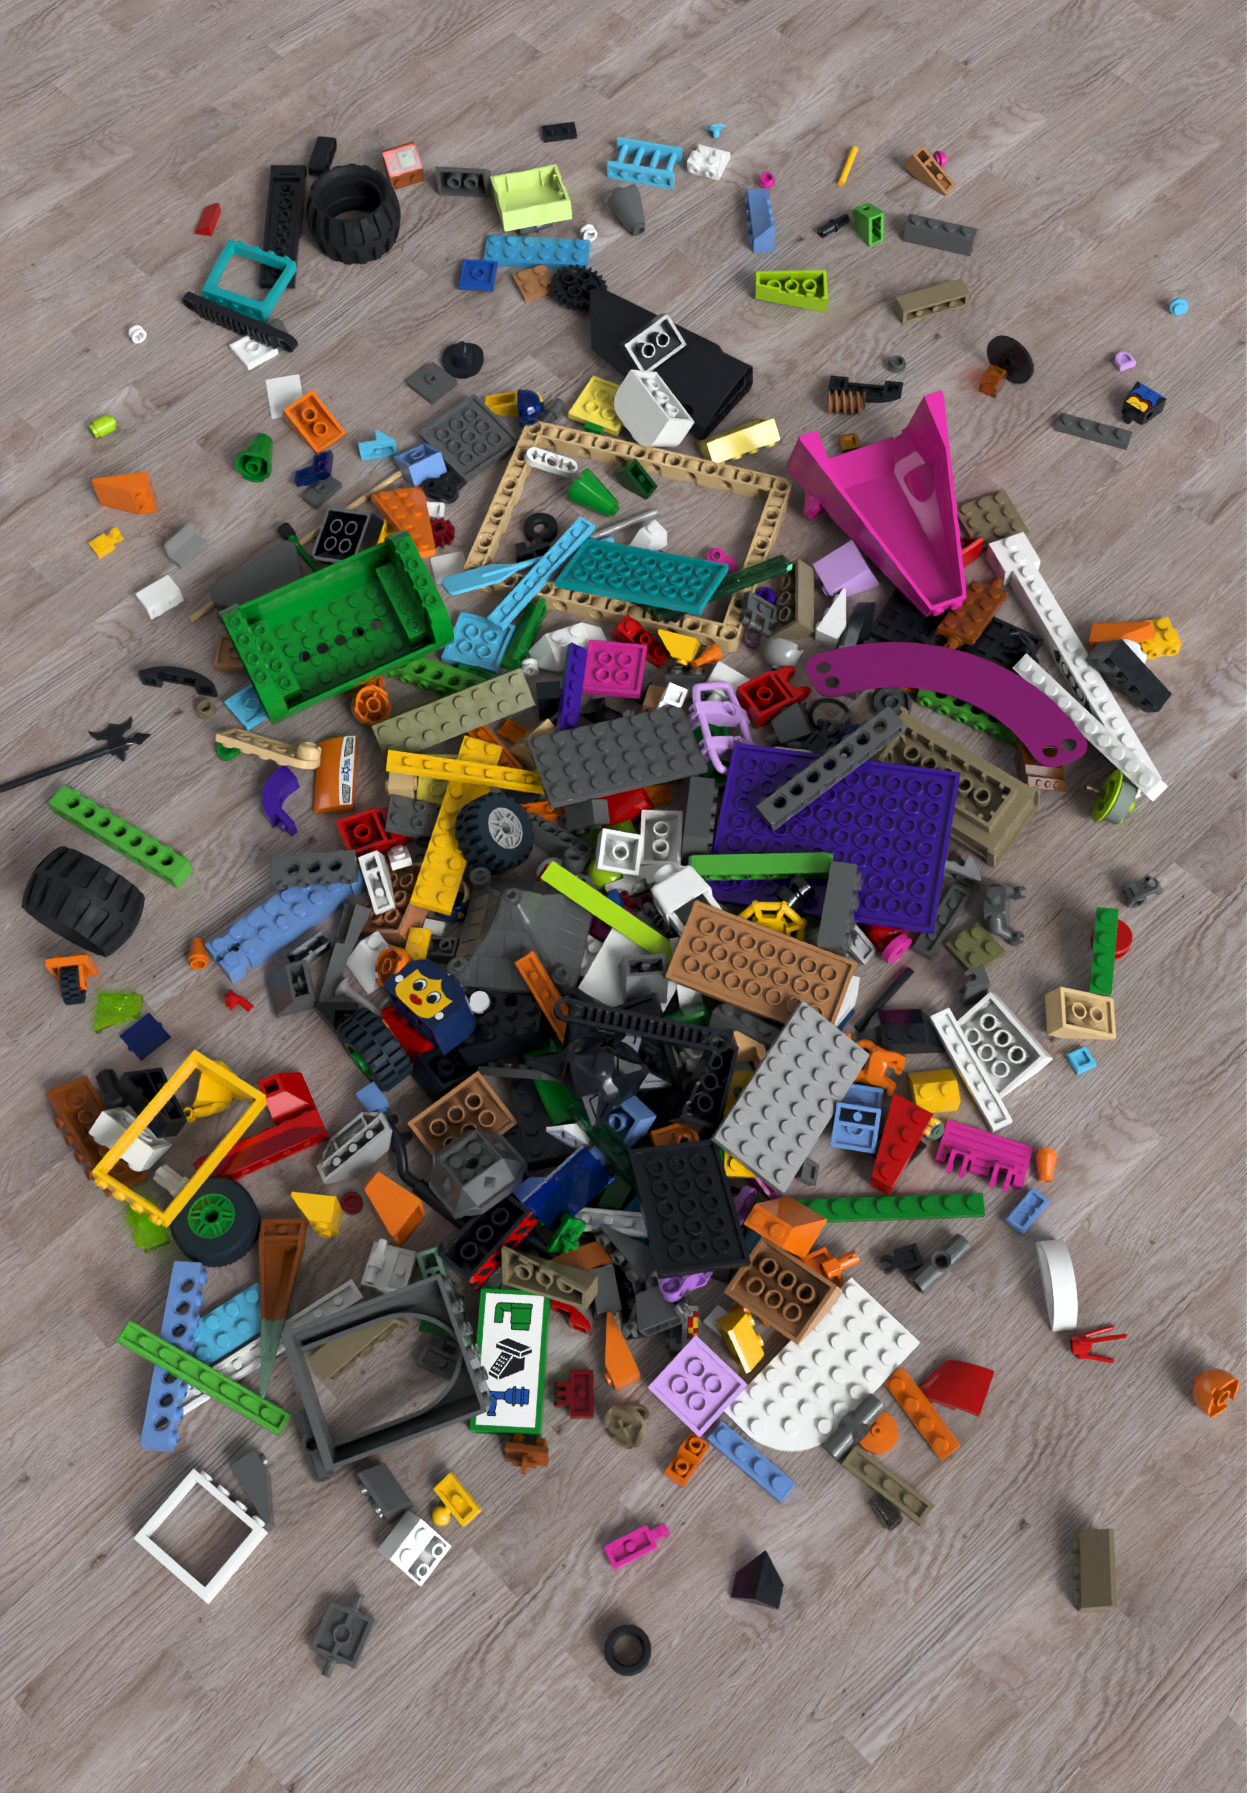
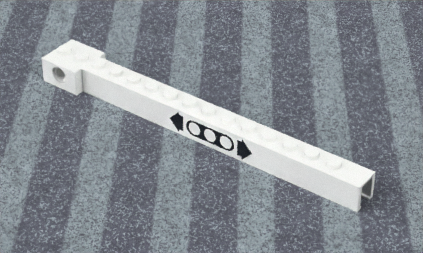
(1018, 565)

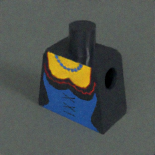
(1142, 404)

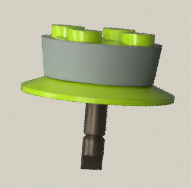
(1112, 799)

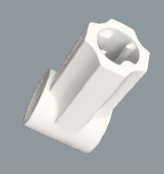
(170, 1180)

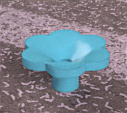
(715, 129)

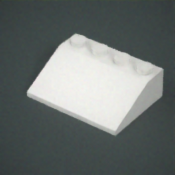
(1002, 1044)

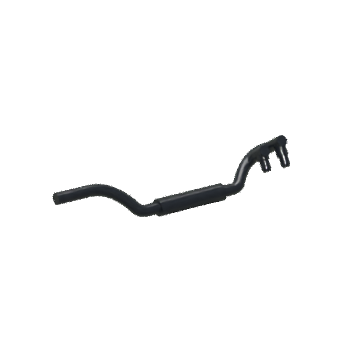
(422, 1190)

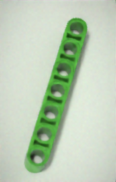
(762, 866)

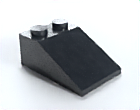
(441, 1073)

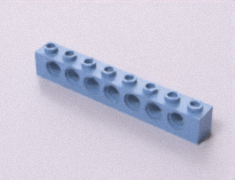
(182, 1275)

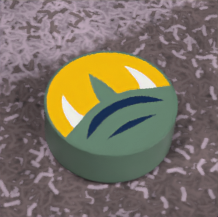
(935, 1130)

